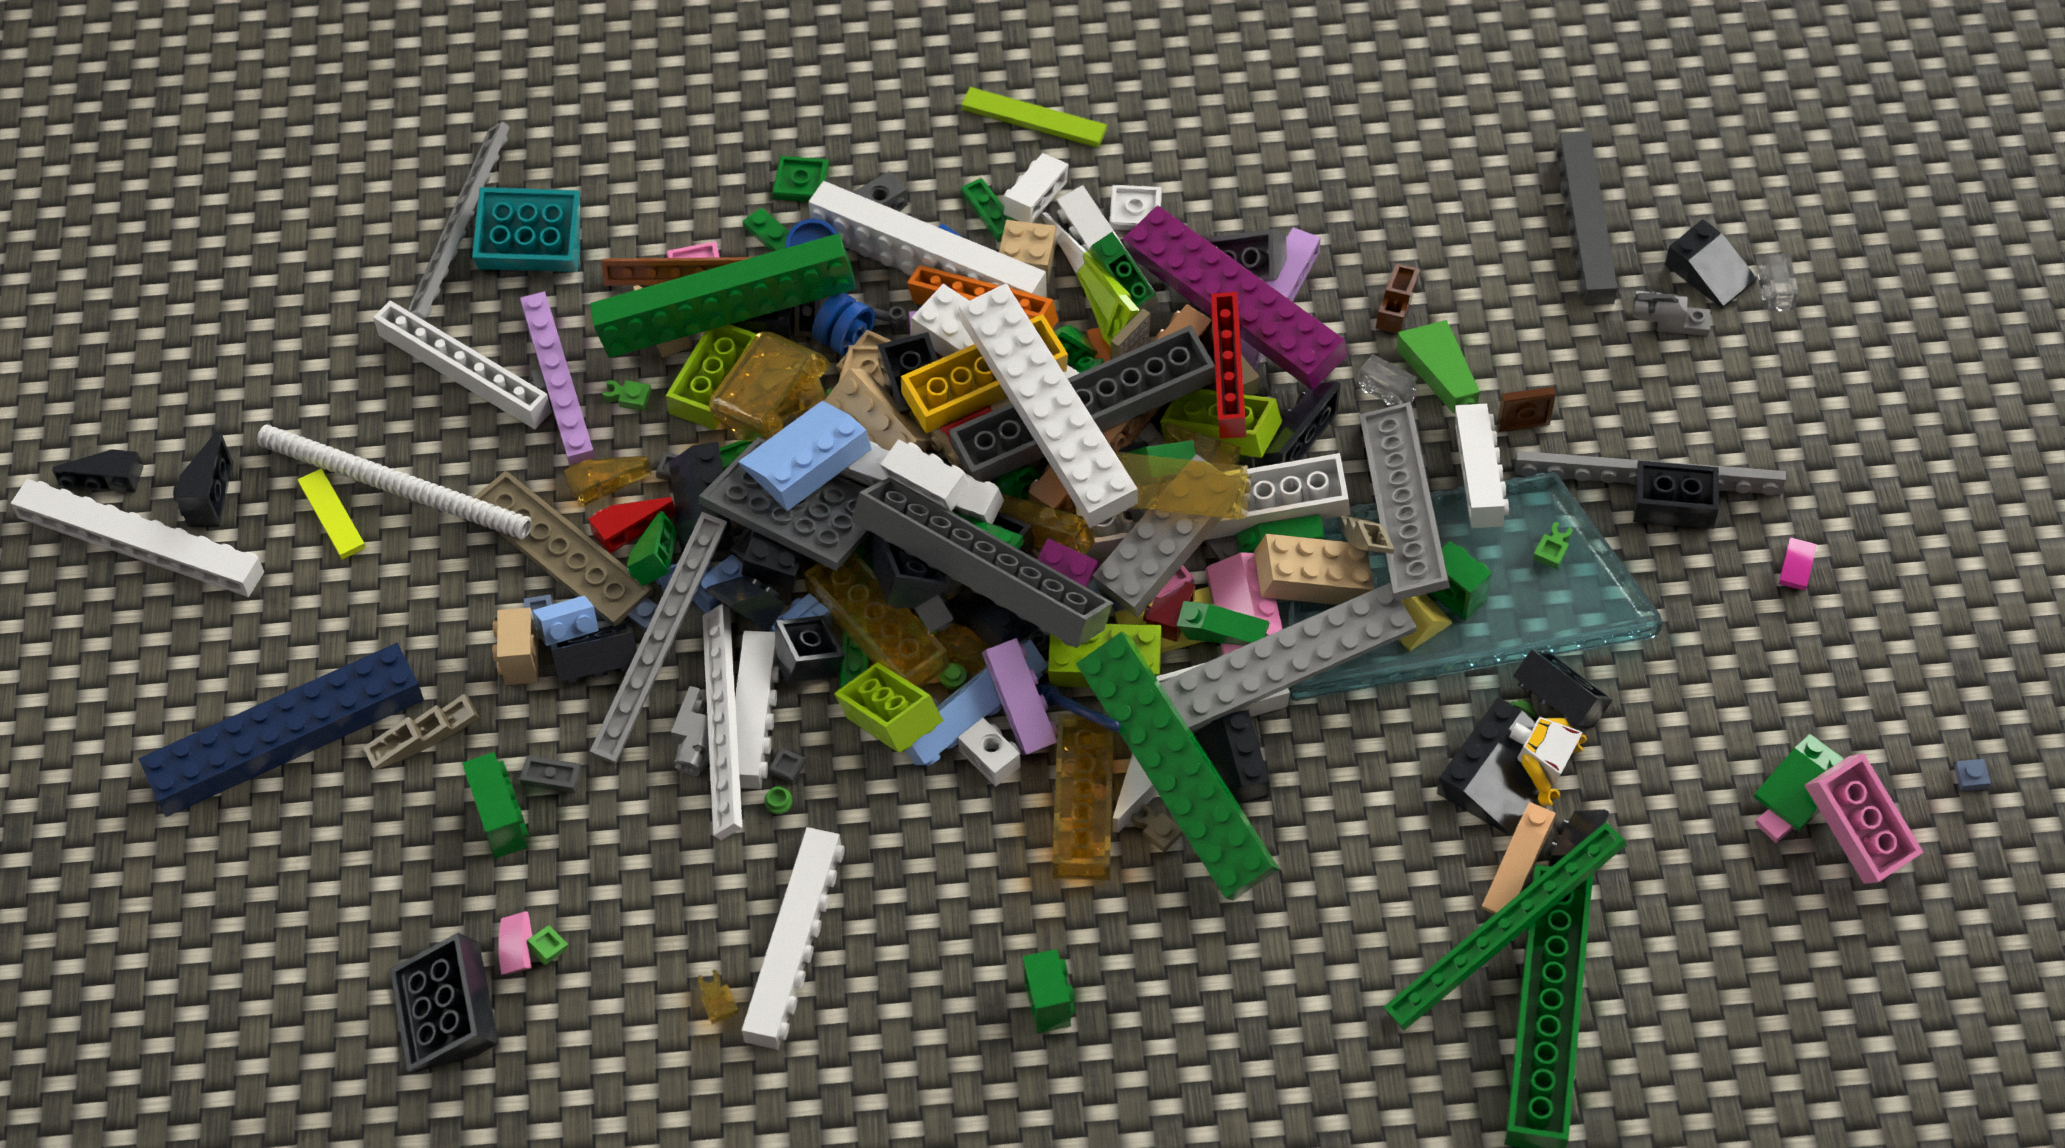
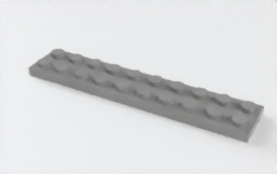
(1404, 501)
(1289, 656)

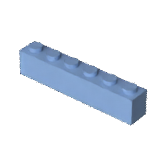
(966, 708)

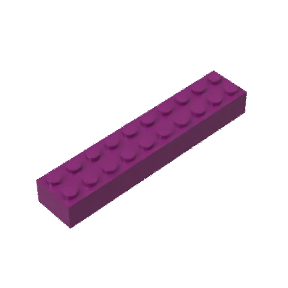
(1266, 316)

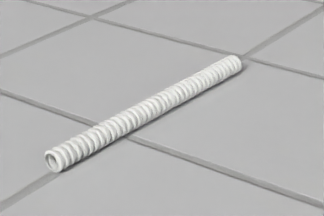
(394, 482)

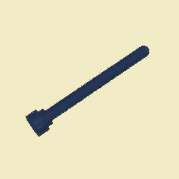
(1053, 697)

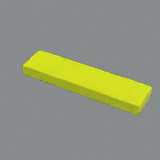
(331, 514)

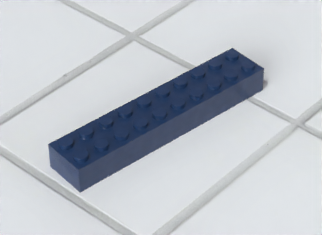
(281, 729)

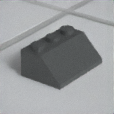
(1258, 251)

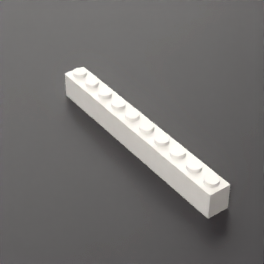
(138, 537)

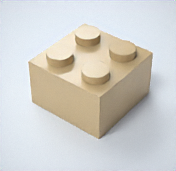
(1030, 244)
(516, 646)

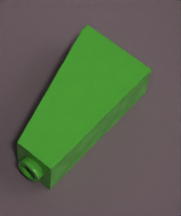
(1439, 362)

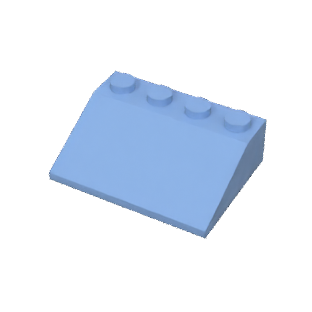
(807, 454)

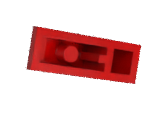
(627, 521)

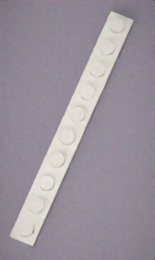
(722, 722)

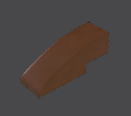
(1397, 298)

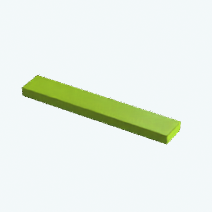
(1034, 117)

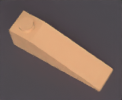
(1520, 857)

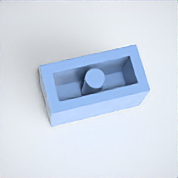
(565, 620)

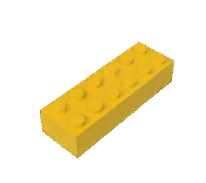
(963, 382)

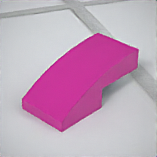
(1797, 564)

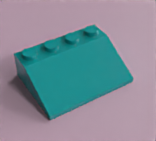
(527, 229)

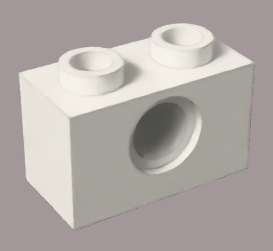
(993, 765)

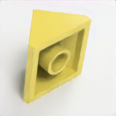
(1427, 618)

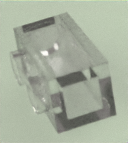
(1779, 282)
(1386, 381)

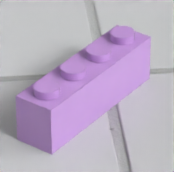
(1019, 696)

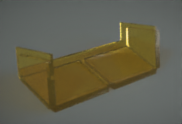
(1189, 485)

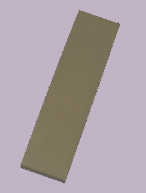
(1365, 534)
(419, 734)

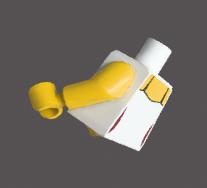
(1547, 752)

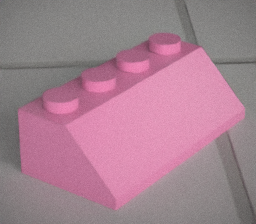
(1236, 587)

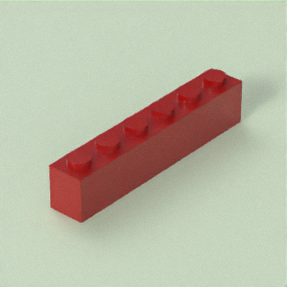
(1228, 365)

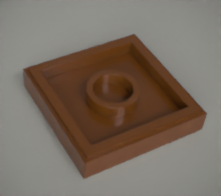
(1526, 409)

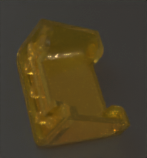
(760, 382)

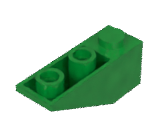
(1119, 265)

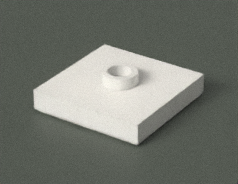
(1132, 204)

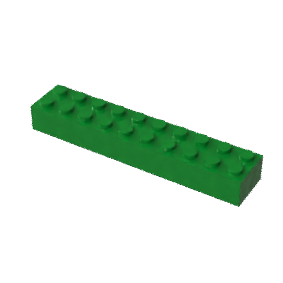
(723, 295)
(1177, 766)
(1549, 1023)

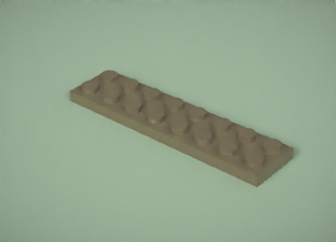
(567, 552)

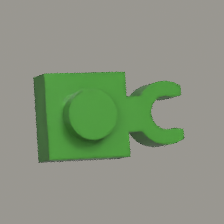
(631, 395)
(1553, 548)

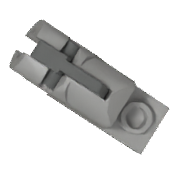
(1671, 313)
(691, 734)

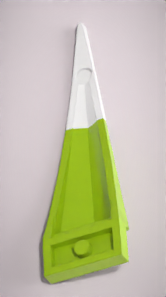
(1106, 296)

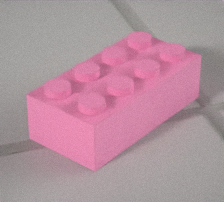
(1863, 818)

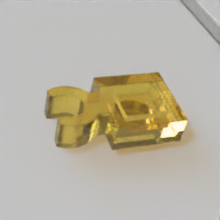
(717, 1000)

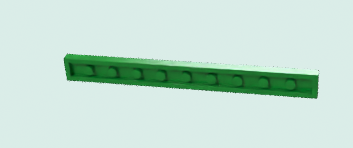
(1505, 926)

